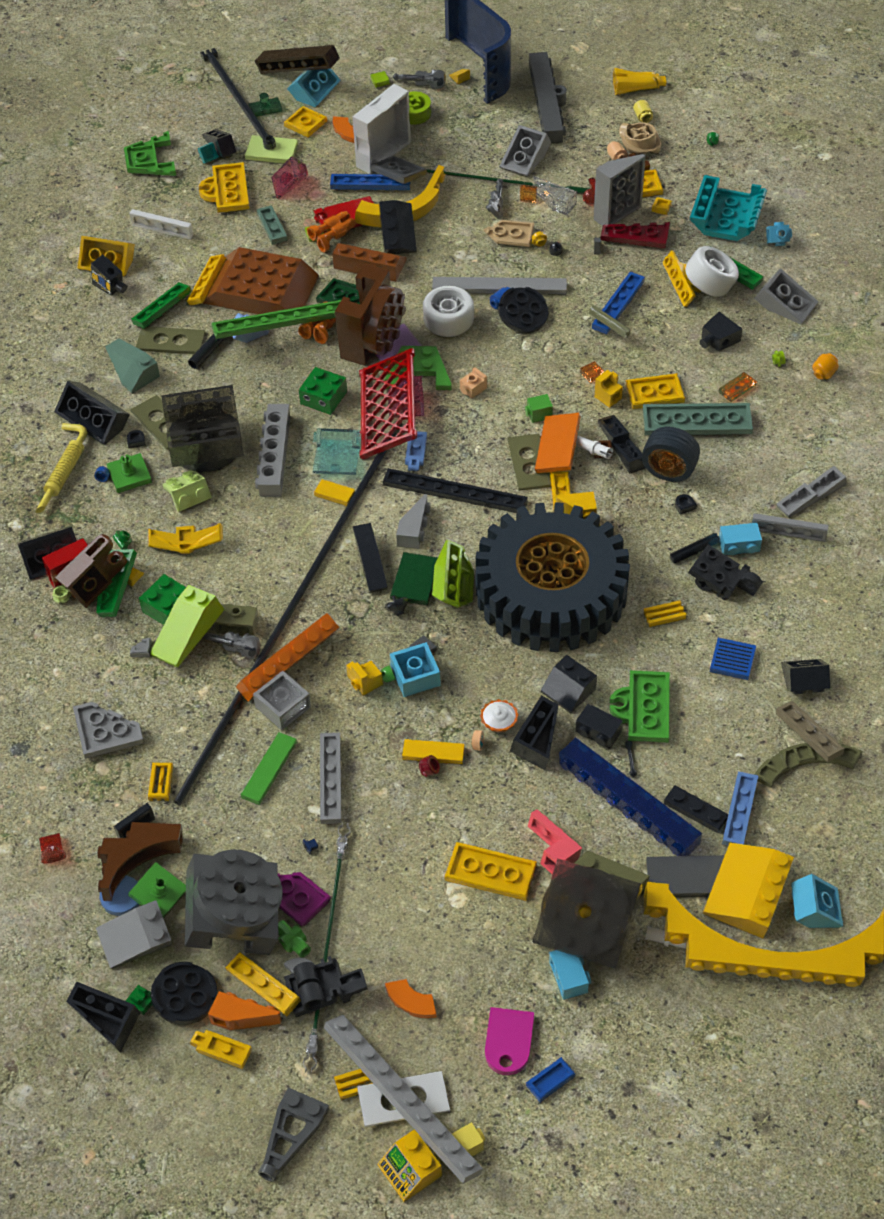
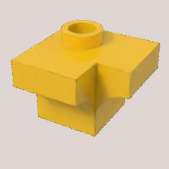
(607, 388)
(364, 676)

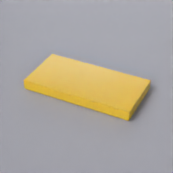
(490, 871)

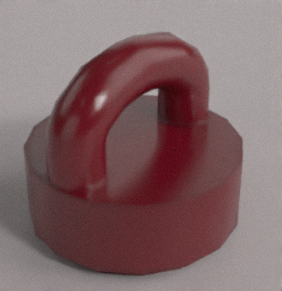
(429, 766)

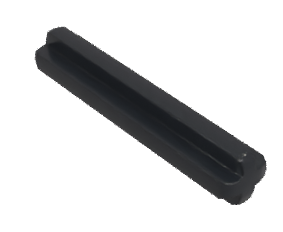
(694, 548)

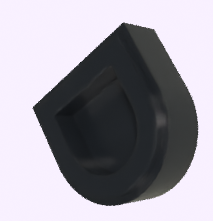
(135, 439)
(685, 503)

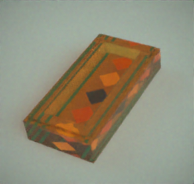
(737, 386)

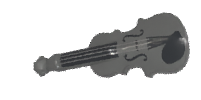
(435, 78)
(496, 202)
(247, 645)

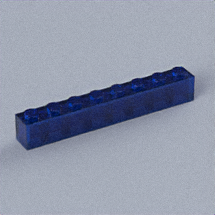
(630, 798)

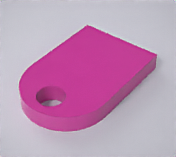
(508, 1038)

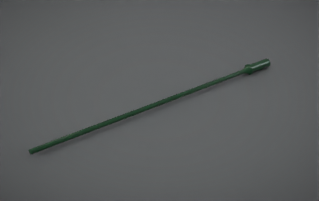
(580, 190)

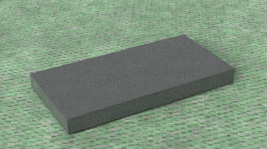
(685, 874)

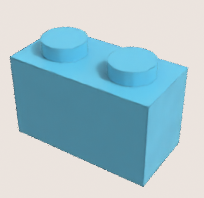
(740, 539)
(569, 974)

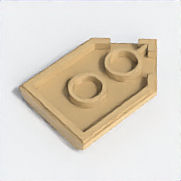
(511, 233)

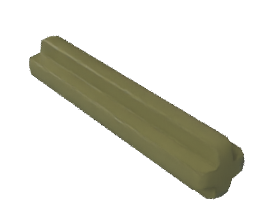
(609, 321)

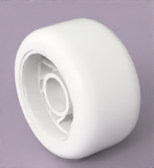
(712, 271)
(448, 311)

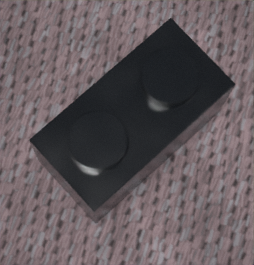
(599, 726)

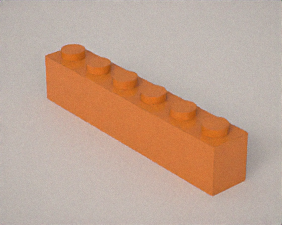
(288, 655)

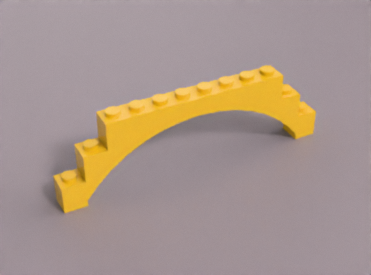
(715, 952)

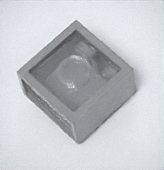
(282, 700)

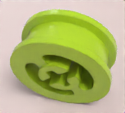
(417, 114)

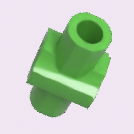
(293, 939)

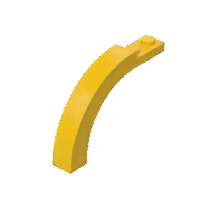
(369, 215)

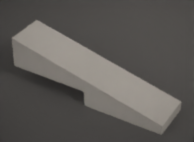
(813, 492)

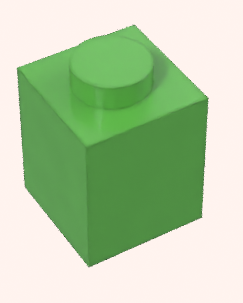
(538, 408)

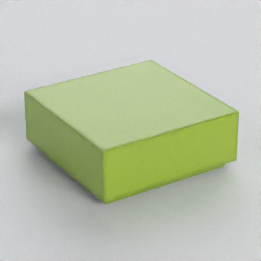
(380, 79)

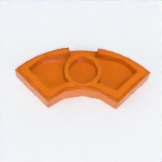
(343, 128)
(409, 1000)

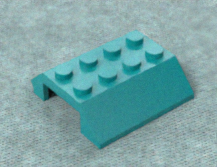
(726, 212)

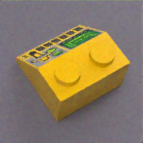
(410, 1166)

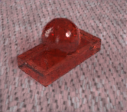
(589, 194)

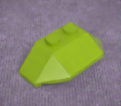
(453, 576)

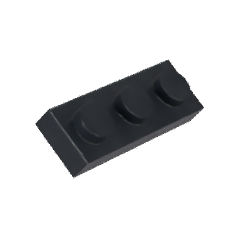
(695, 809)

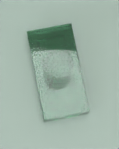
(265, 105)

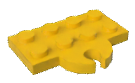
(226, 187)

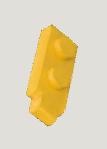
(221, 1048)

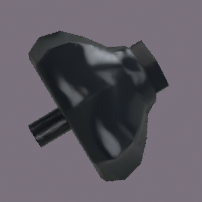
(397, 605)

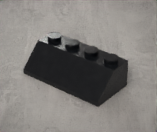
(97, 414)

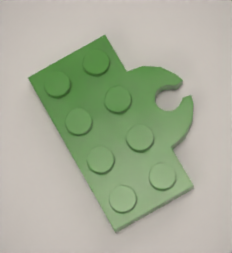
(644, 706)

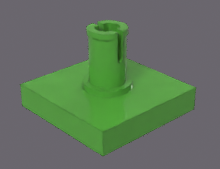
(129, 472)
(159, 886)

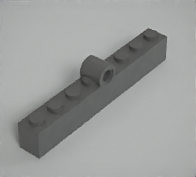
(548, 96)

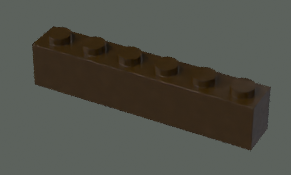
(297, 59)

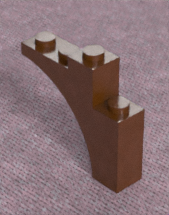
(141, 844)

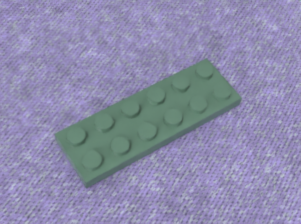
(699, 418)

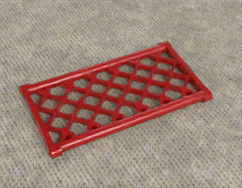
(409, 401)

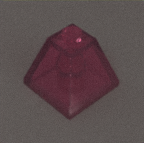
(289, 176)

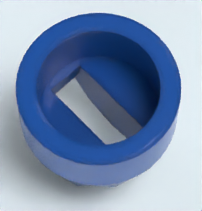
(102, 474)

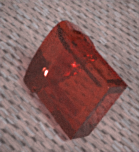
(51, 849)

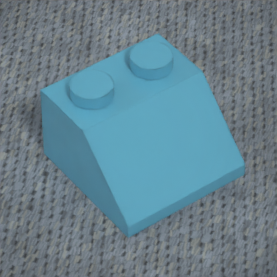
(816, 903)

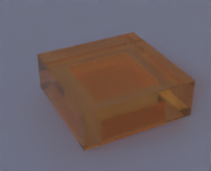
(528, 193)
(591, 371)

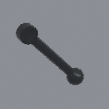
(628, 745)

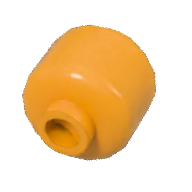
(825, 366)

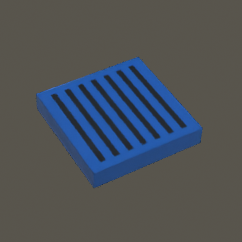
(733, 658)

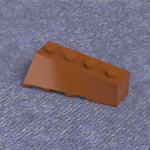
(352, 258)

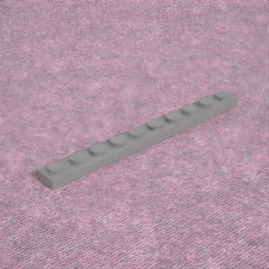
(404, 1099)

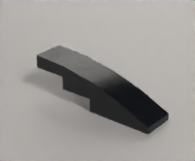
(370, 557)

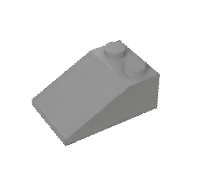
(525, 150)
(786, 297)
(134, 934)

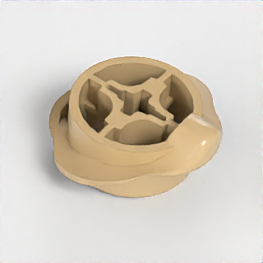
(640, 138)

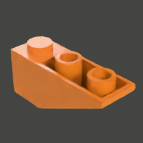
(236, 1013)

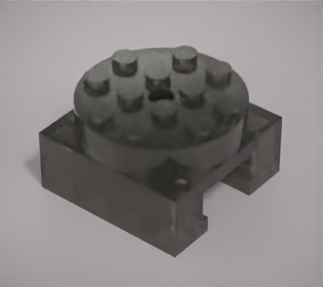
(607, 929)

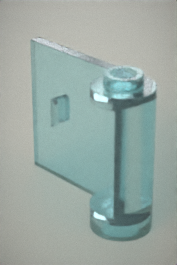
(336, 451)

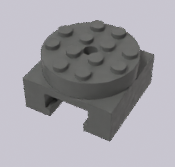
(221, 912)

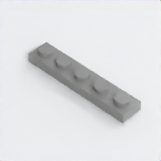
(330, 778)

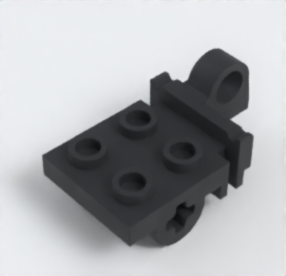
(722, 574)
(321, 984)

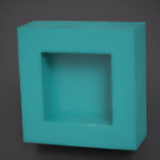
(207, 152)

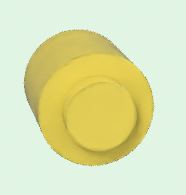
(643, 111)

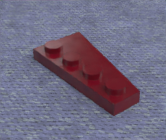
(636, 234)

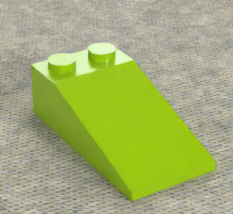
(186, 625)

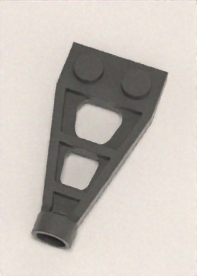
(300, 1107)

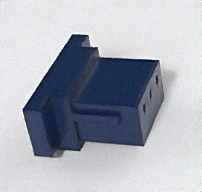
(310, 845)

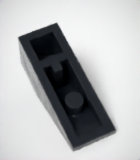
(222, 141)

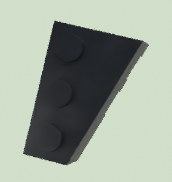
(536, 734)

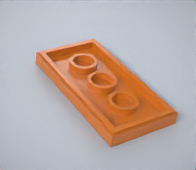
(557, 443)

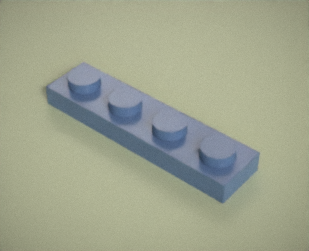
(740, 808)

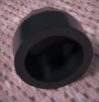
(553, 248)

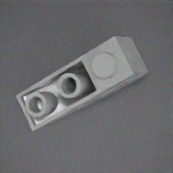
(411, 525)

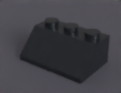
(397, 227)
(37, 547)

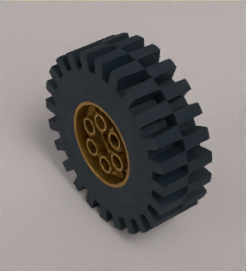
(589, 570)

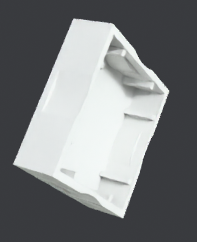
(382, 128)

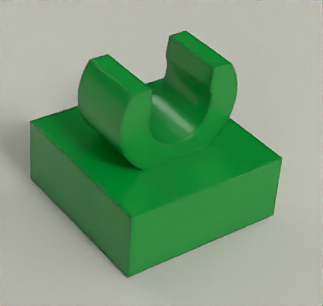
(141, 999)

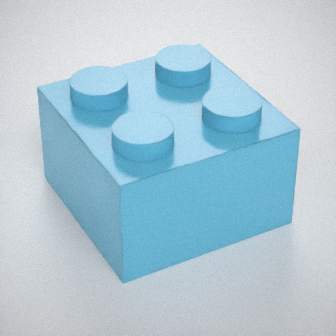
(415, 669)

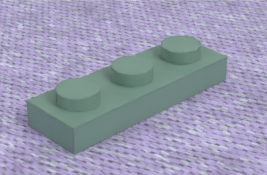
(271, 225)

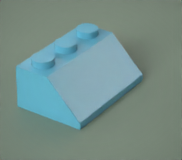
(313, 86)

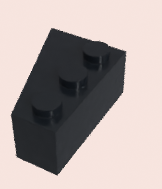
(105, 1013)

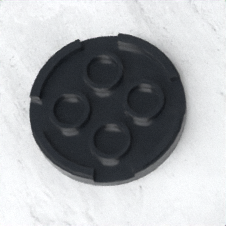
(523, 309)
(183, 993)

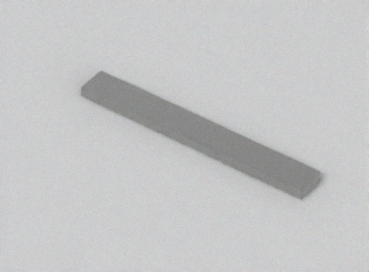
(492, 284)

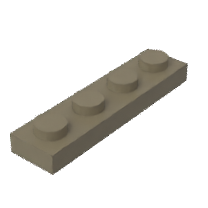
(810, 731)

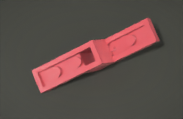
(560, 843)

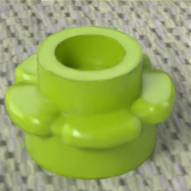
(778, 358)

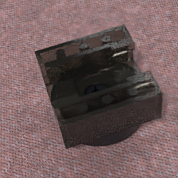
(202, 428)

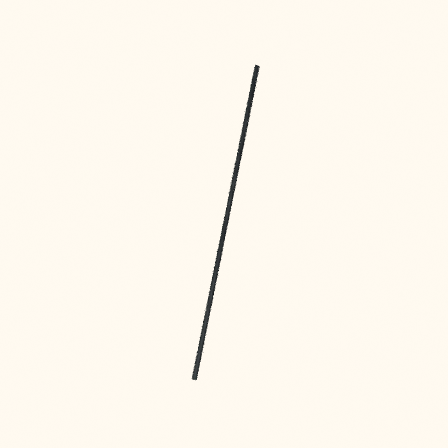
(281, 624)

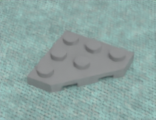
(104, 730)

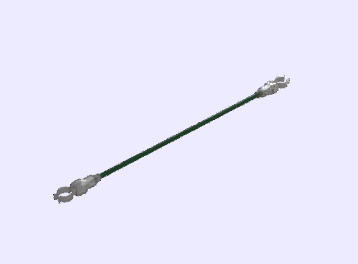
(342, 844)

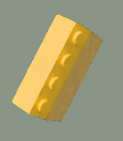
(748, 887)

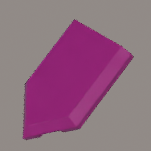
(301, 897)

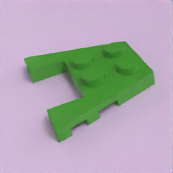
(142, 157)
(426, 363)

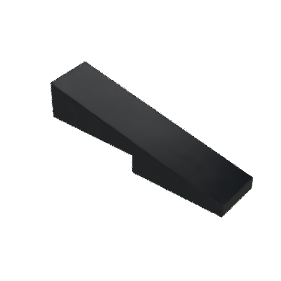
(622, 444)

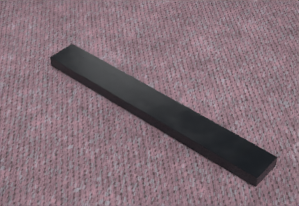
(454, 490)

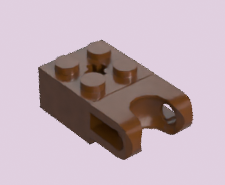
(92, 570)

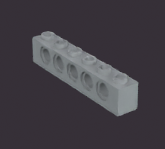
(273, 450)

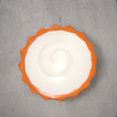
(499, 715)

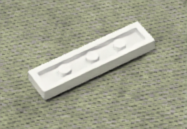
(161, 224)

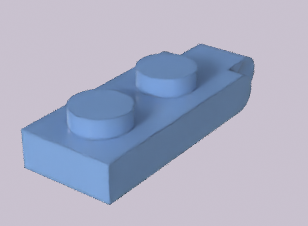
(416, 452)

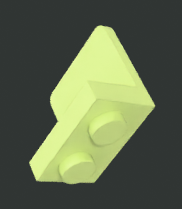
(187, 490)

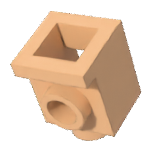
(473, 383)

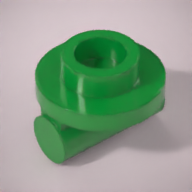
(122, 539)

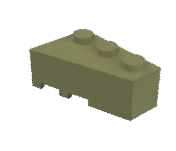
(611, 867)

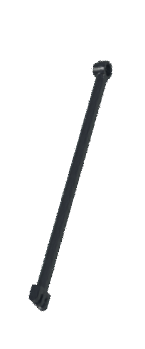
(212, 57)

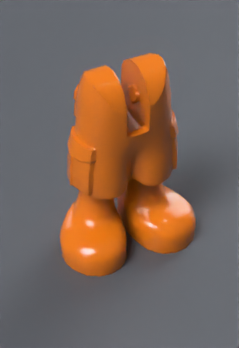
(336, 228)
(317, 329)

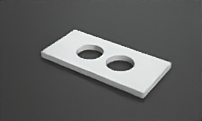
(376, 1114)

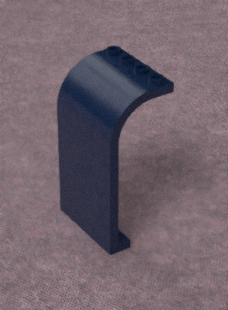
(486, 36)

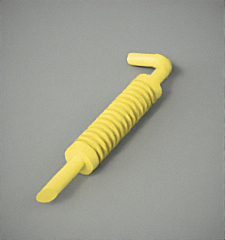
(64, 466)

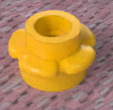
(539, 239)

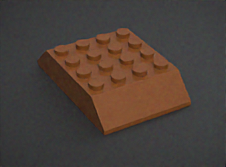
(261, 282)

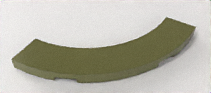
(800, 755)

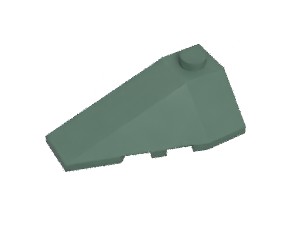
(132, 365)

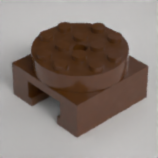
(374, 322)

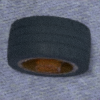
(671, 454)

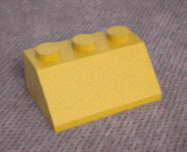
(117, 252)

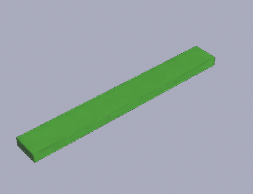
(274, 319)

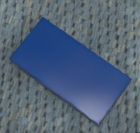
(550, 1079)

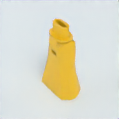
(629, 81)

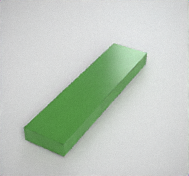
(268, 768)

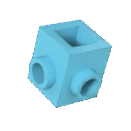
(773, 236)

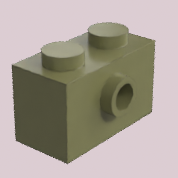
(237, 620)

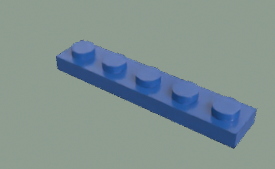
(366, 182)
(620, 300)

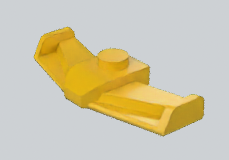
(185, 539)

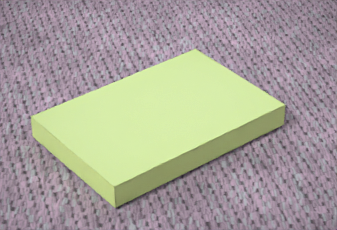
(280, 154)

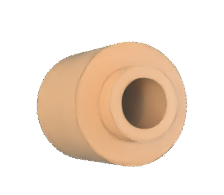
(616, 150)

